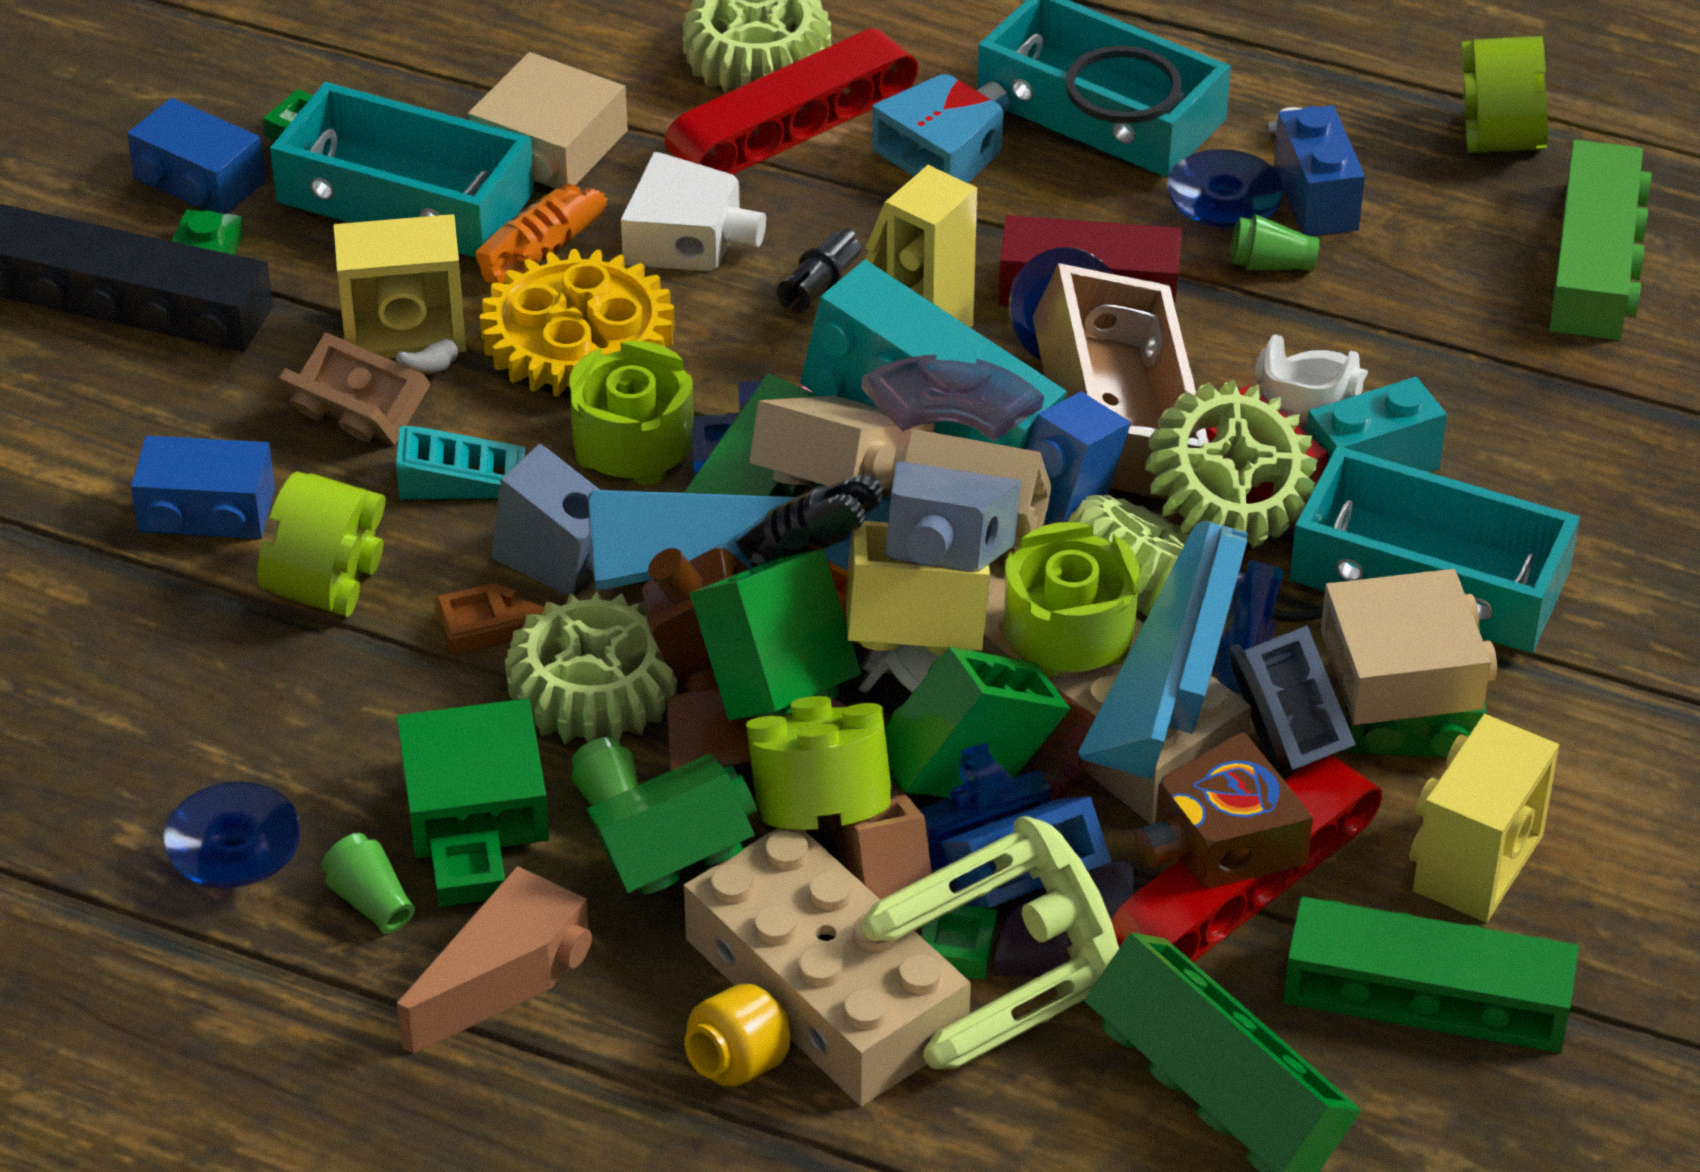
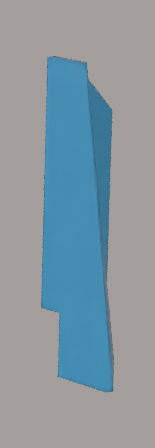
(636, 526)
(1171, 657)

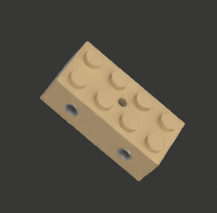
(850, 1000)

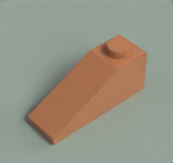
(885, 849)
(498, 960)

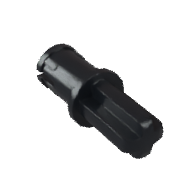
(819, 270)

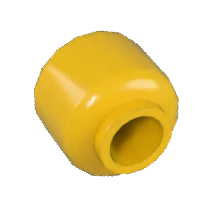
(737, 1035)

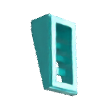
(437, 464)

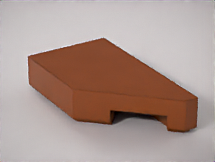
(481, 616)

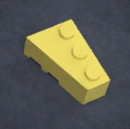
(930, 240)

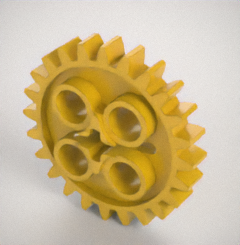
(569, 308)

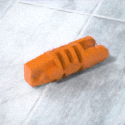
(539, 230)

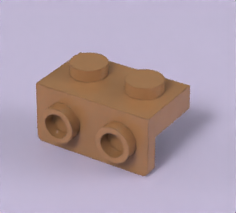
(356, 388)

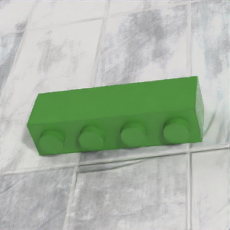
(1598, 240)

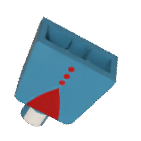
(941, 127)

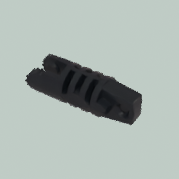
(811, 520)

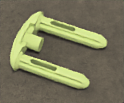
(1069, 906)

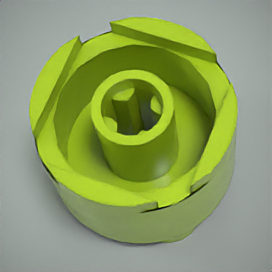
(1505, 94)
(631, 411)
(321, 542)
(1070, 598)
(819, 763)

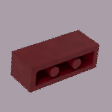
(1126, 249)

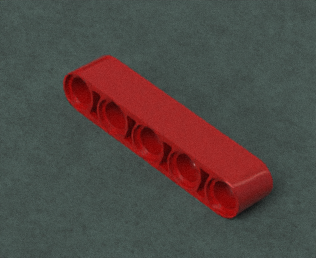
(792, 103)
(1202, 917)

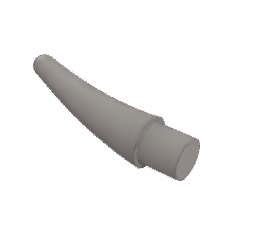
(432, 359)

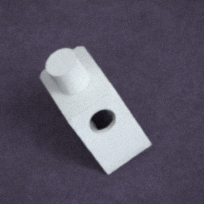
(686, 217)

